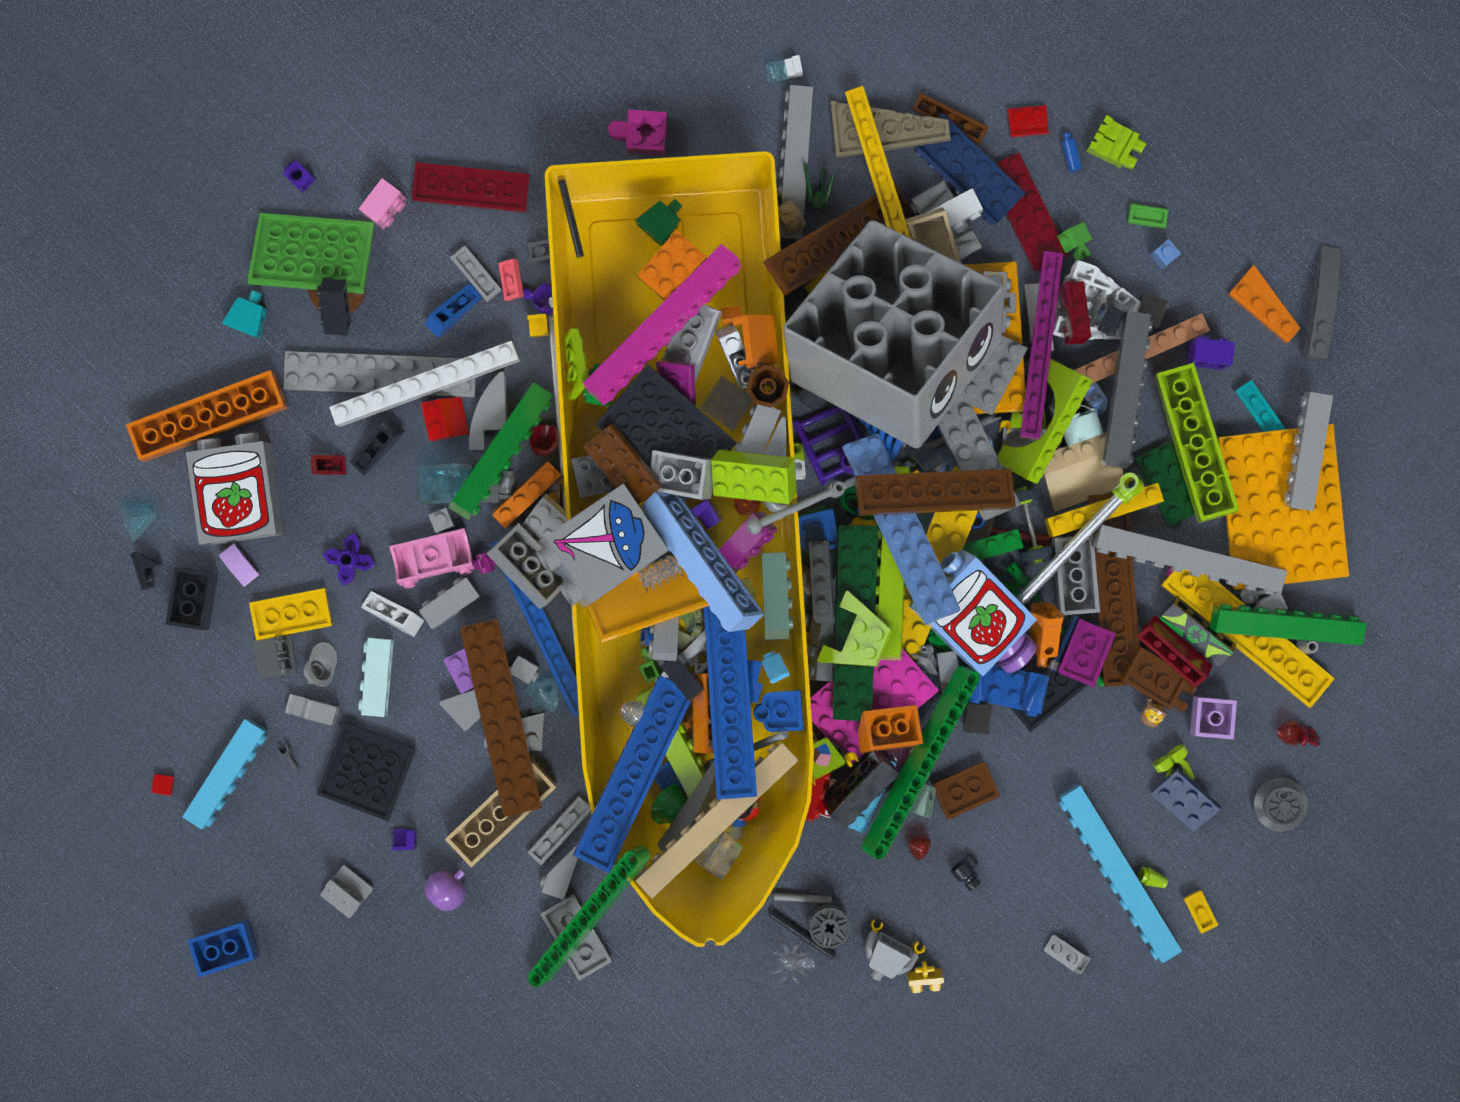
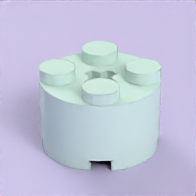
(1083, 427)

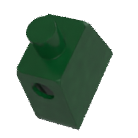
(660, 221)

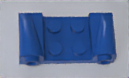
(1013, 690)

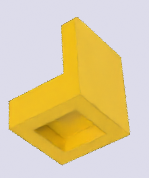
(538, 325)

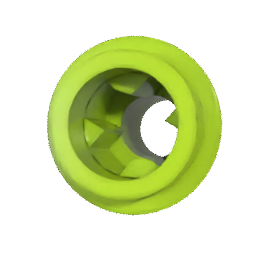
(1150, 877)

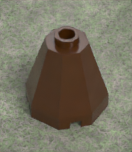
(767, 377)

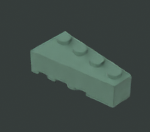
(776, 596)

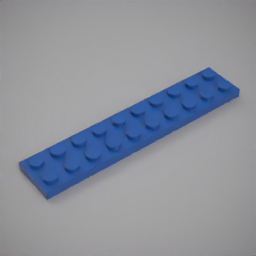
(730, 710)
(632, 776)

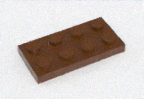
(622, 463)

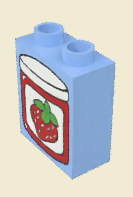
(988, 614)

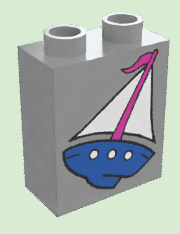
(601, 547)

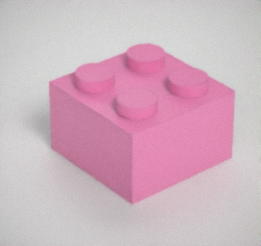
(383, 204)

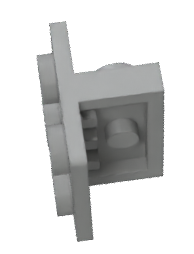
(346, 891)

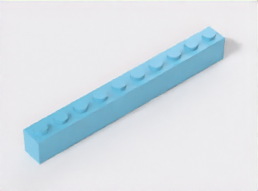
(1119, 873)

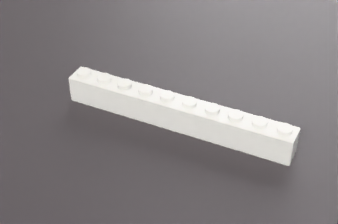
(424, 384)

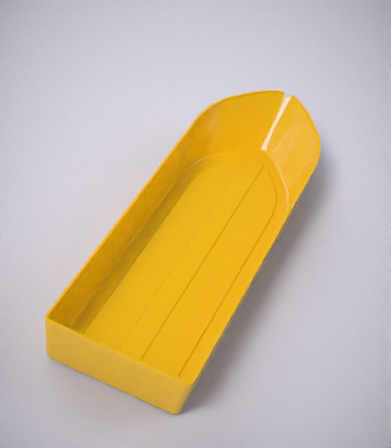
(734, 205)

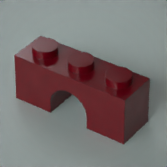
(1073, 298)

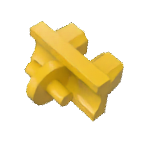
(925, 976)

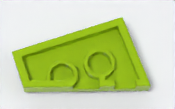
(574, 356)

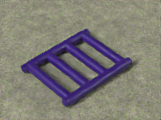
(807, 442)

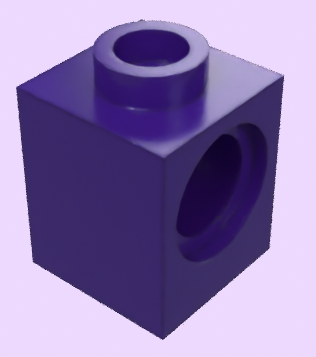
(305, 180)

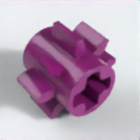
(484, 563)

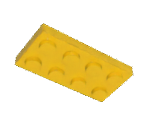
(291, 614)

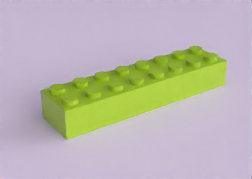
(1196, 443)

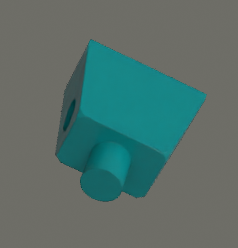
(247, 315)

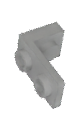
(1067, 954)

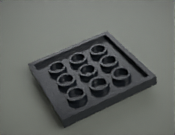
(366, 771)

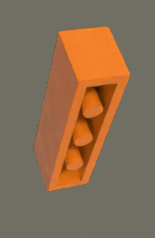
(526, 493)

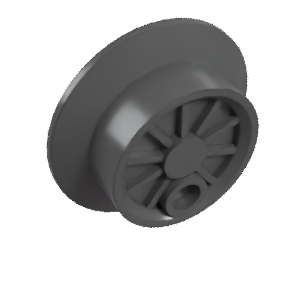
(1280, 804)

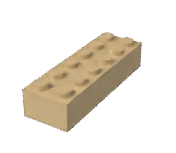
(488, 825)

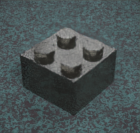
(727, 404)

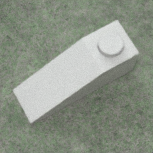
(393, 613)

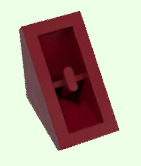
(328, 465)

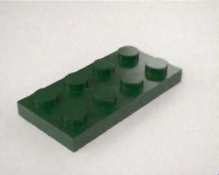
(1163, 467)

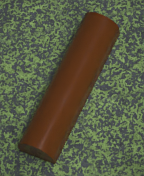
(932, 108)

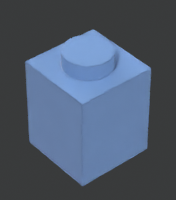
(1165, 254)

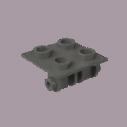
(590, 477)
(274, 656)

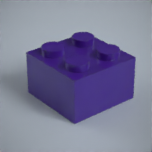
(1210, 353)

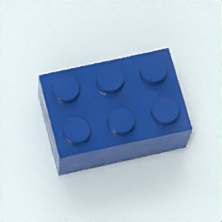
(223, 948)

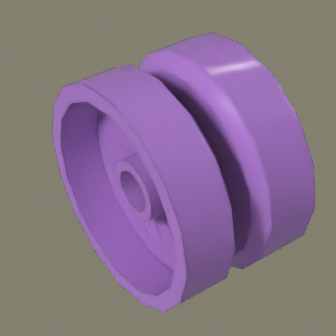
(1018, 654)

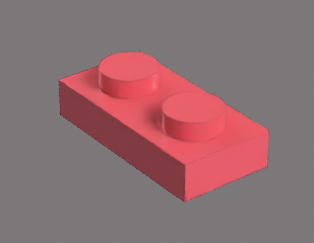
(511, 279)

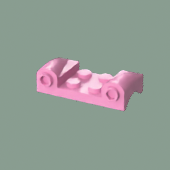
(432, 557)

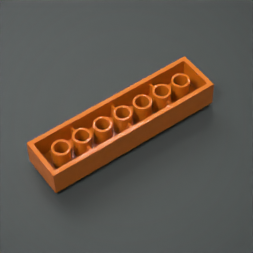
(207, 416)

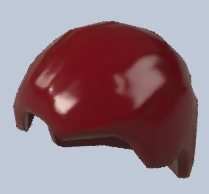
(543, 440)

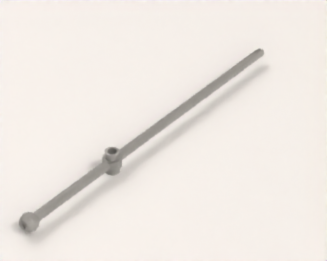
(836, 489)

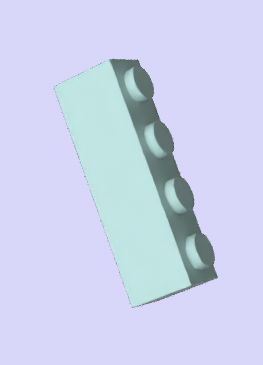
(377, 677)

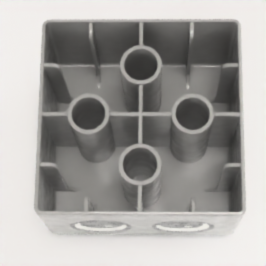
(894, 333)

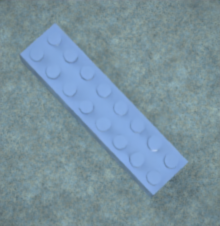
(702, 561)

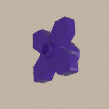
(347, 570)

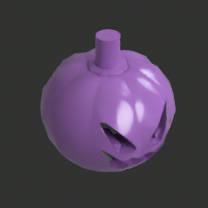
(446, 889)

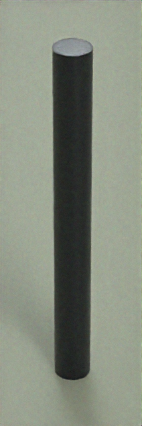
(571, 218)
(801, 934)

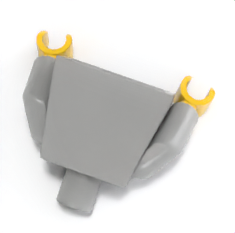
(888, 955)

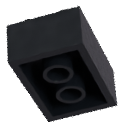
(191, 598)

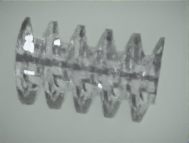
(659, 572)

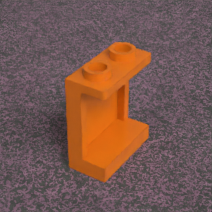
(758, 340)

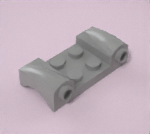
(964, 238)

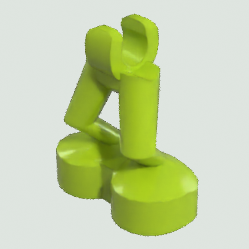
(1176, 755)

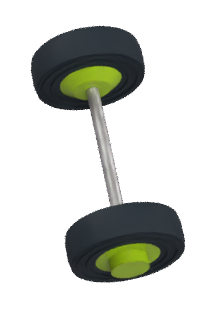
(1037, 553)

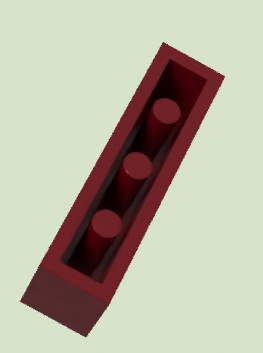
(1175, 651)

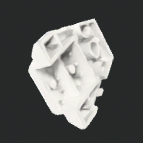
(1098, 290)

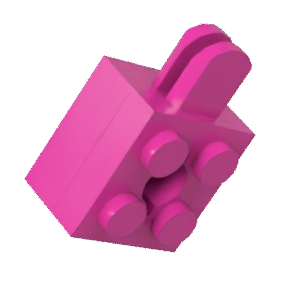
(643, 132)

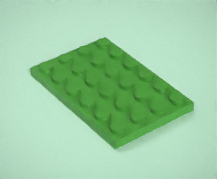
(306, 249)

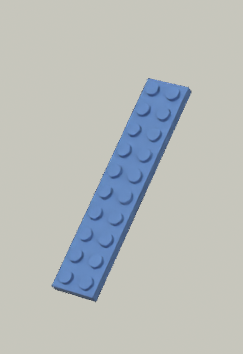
(906, 539)

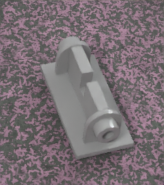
(926, 660)

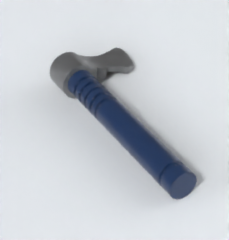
(1053, 665)

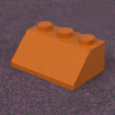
(889, 729)

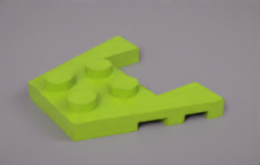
(866, 638)

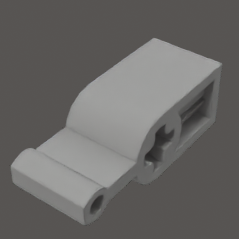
(946, 665)
(312, 709)

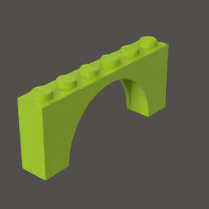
(1069, 391)

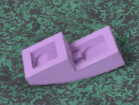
(238, 564)

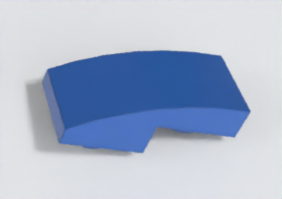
(755, 687)

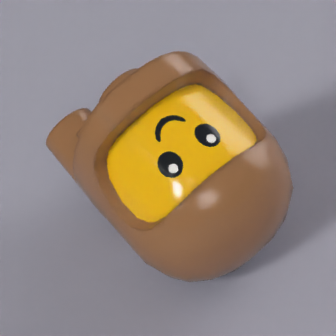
(1152, 714)

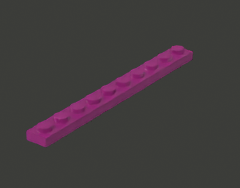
(1041, 345)

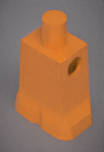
(1046, 631)

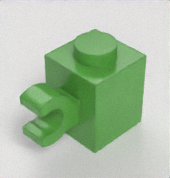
(1076, 239)
(651, 668)

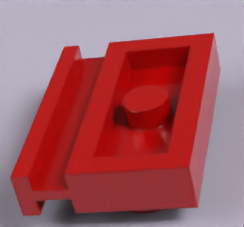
(1028, 121)

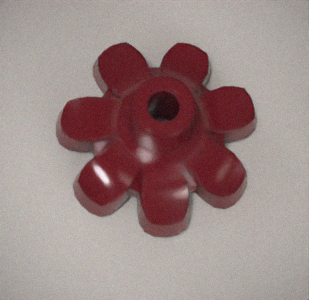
(1309, 736)

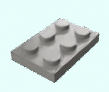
(544, 518)

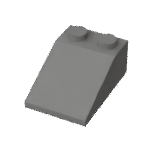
(683, 474)

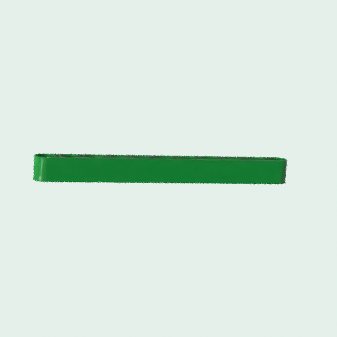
(920, 762)
(589, 915)

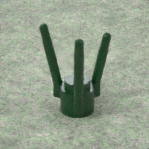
(819, 198)

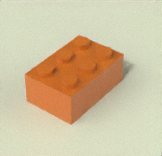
(671, 266)

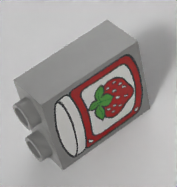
(234, 490)

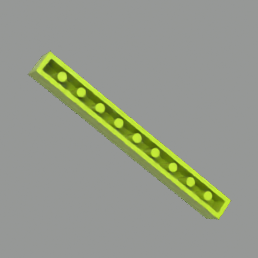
(891, 596)

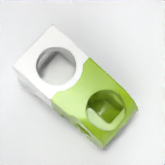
(799, 461)

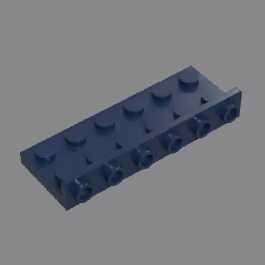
(969, 167)

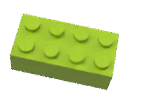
(754, 476)

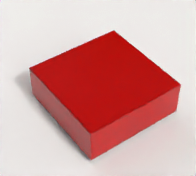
(163, 784)

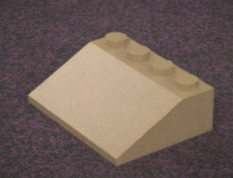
(1078, 473)

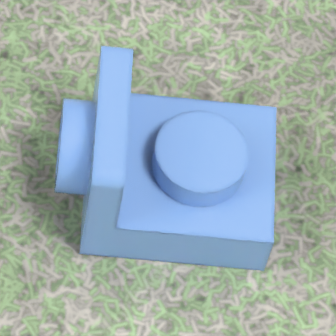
(1095, 399)

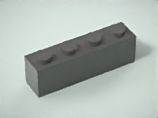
(822, 582)

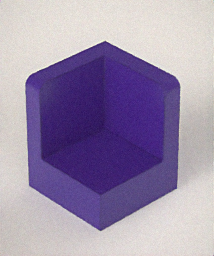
(708, 513)
(404, 839)

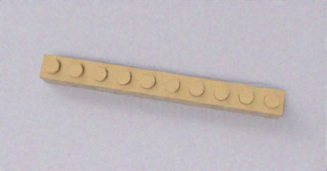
(711, 824)

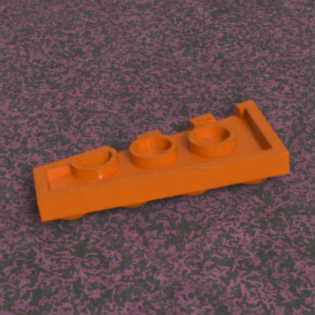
(1261, 302)

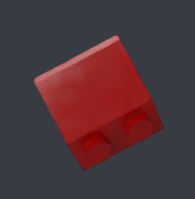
(445, 419)

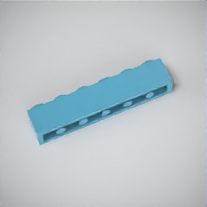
(225, 773)

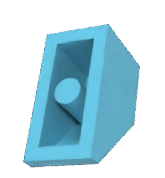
(774, 667)

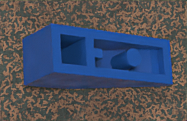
(452, 310)

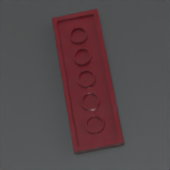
(470, 187)
(1030, 216)

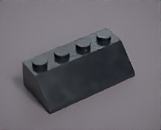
(859, 787)

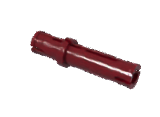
(1041, 539)

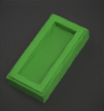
(1147, 216)

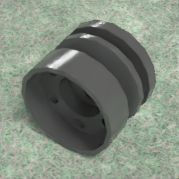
(829, 914)

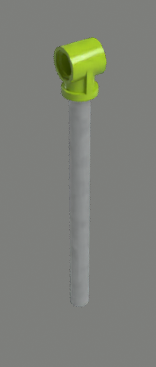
(1121, 494)

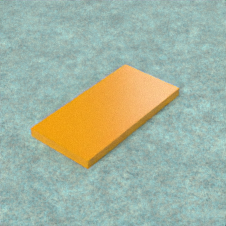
(632, 608)

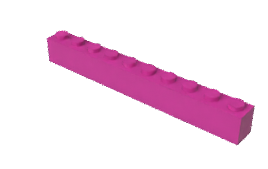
(662, 325)

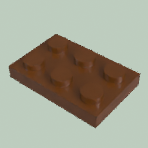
(965, 790)

